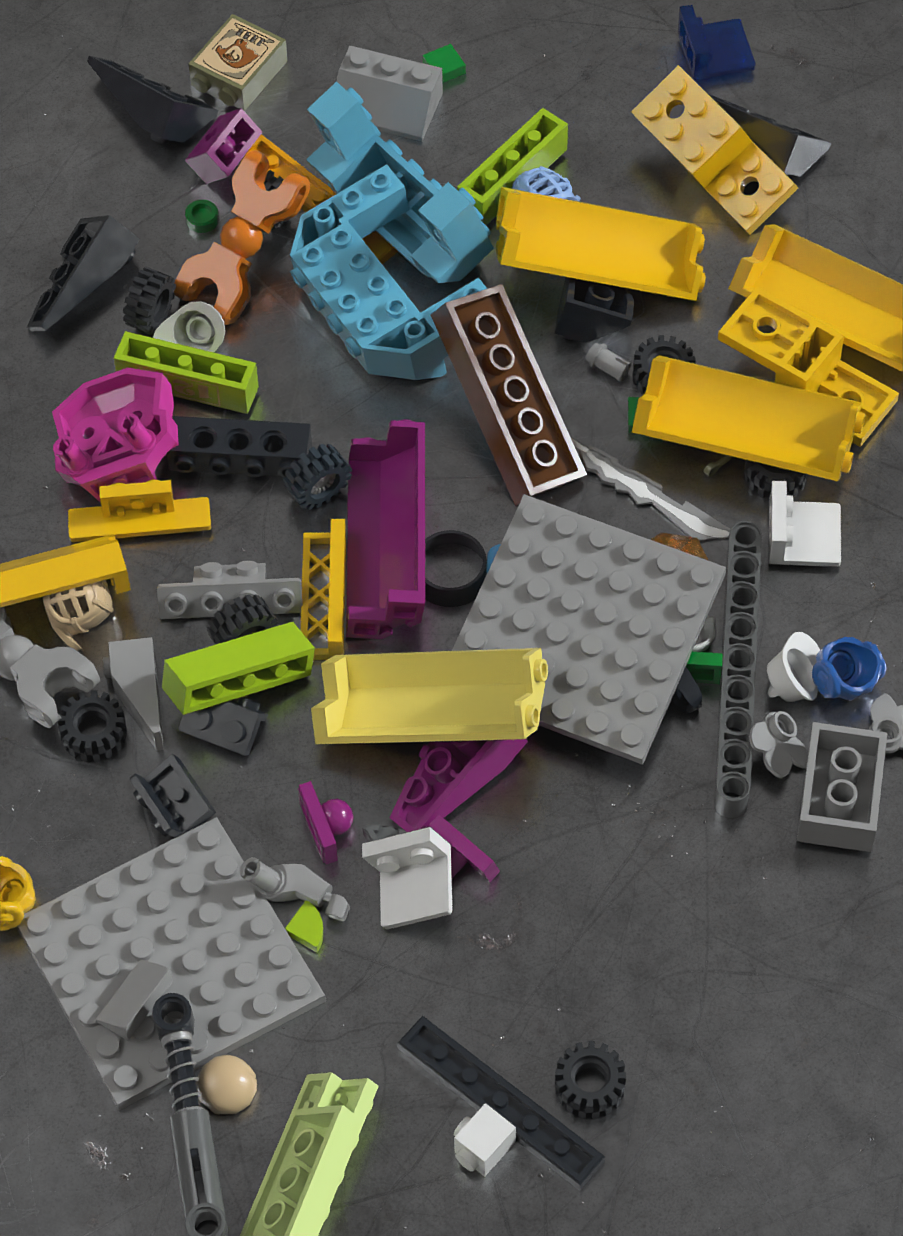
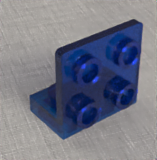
(713, 47)

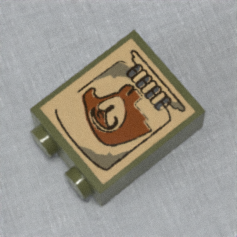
(238, 62)

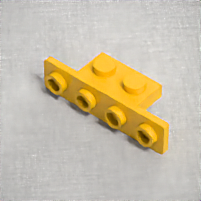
(138, 511)

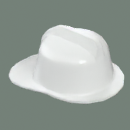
(194, 326)
(792, 669)

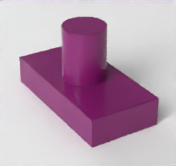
(464, 851)

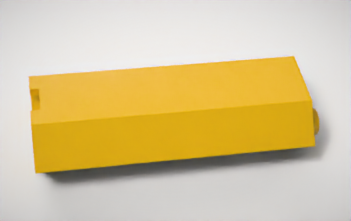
(829, 289)
(63, 570)

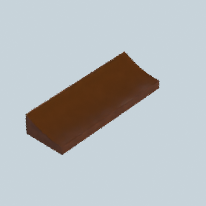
(508, 393)

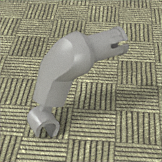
(294, 882)

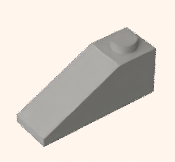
(136, 683)

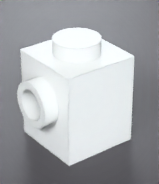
(483, 1140)

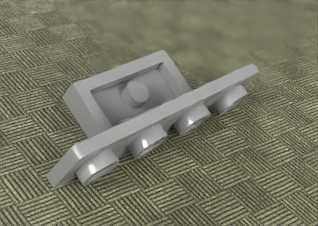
(221, 584)

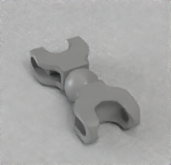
(42, 672)

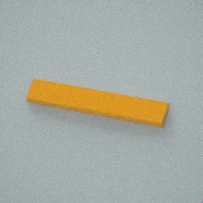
(319, 192)

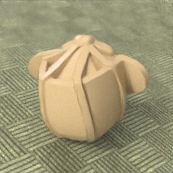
(78, 610)

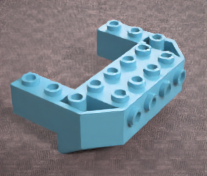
(442, 228)
(357, 291)

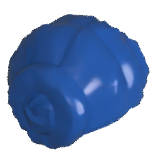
(848, 668)

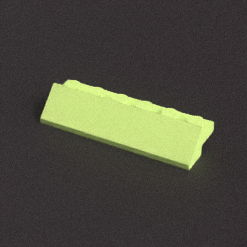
(311, 1157)

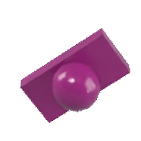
(324, 820)

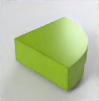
(307, 927)

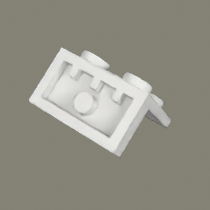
(803, 530)
(412, 876)

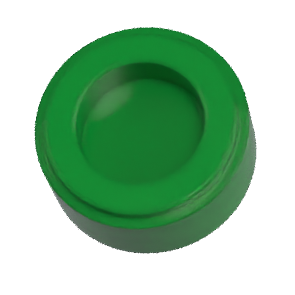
(202, 216)

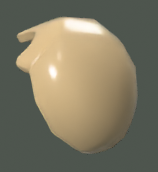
(226, 1084)

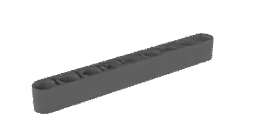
(738, 680)

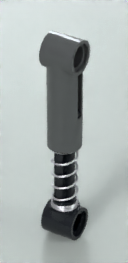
(190, 1122)

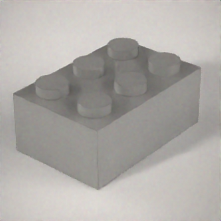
(842, 787)

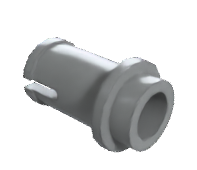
(608, 361)

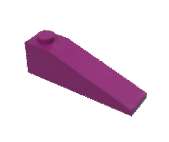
(449, 776)

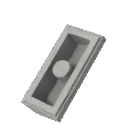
(135, 998)

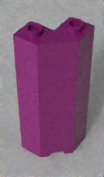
(386, 532)

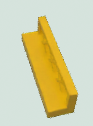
(335, 589)

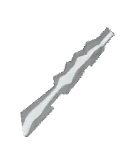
(646, 491)

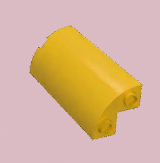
(599, 244)
(749, 418)

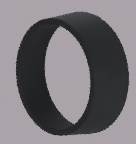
(458, 595)

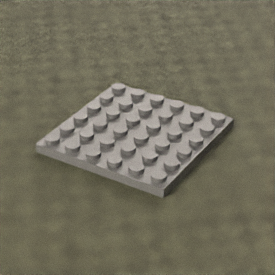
(606, 613)
(185, 912)

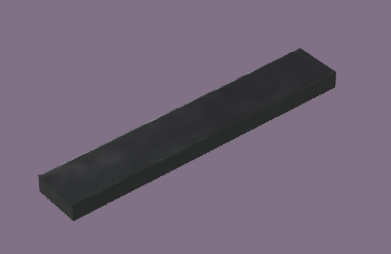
(480, 1084)

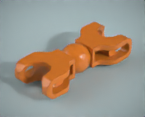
(241, 236)

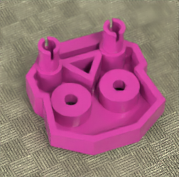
(115, 429)

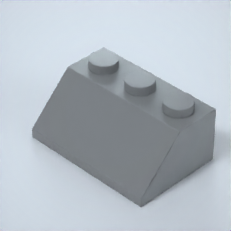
(394, 90)

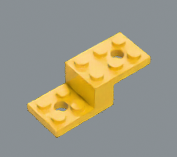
(714, 150)
(804, 355)

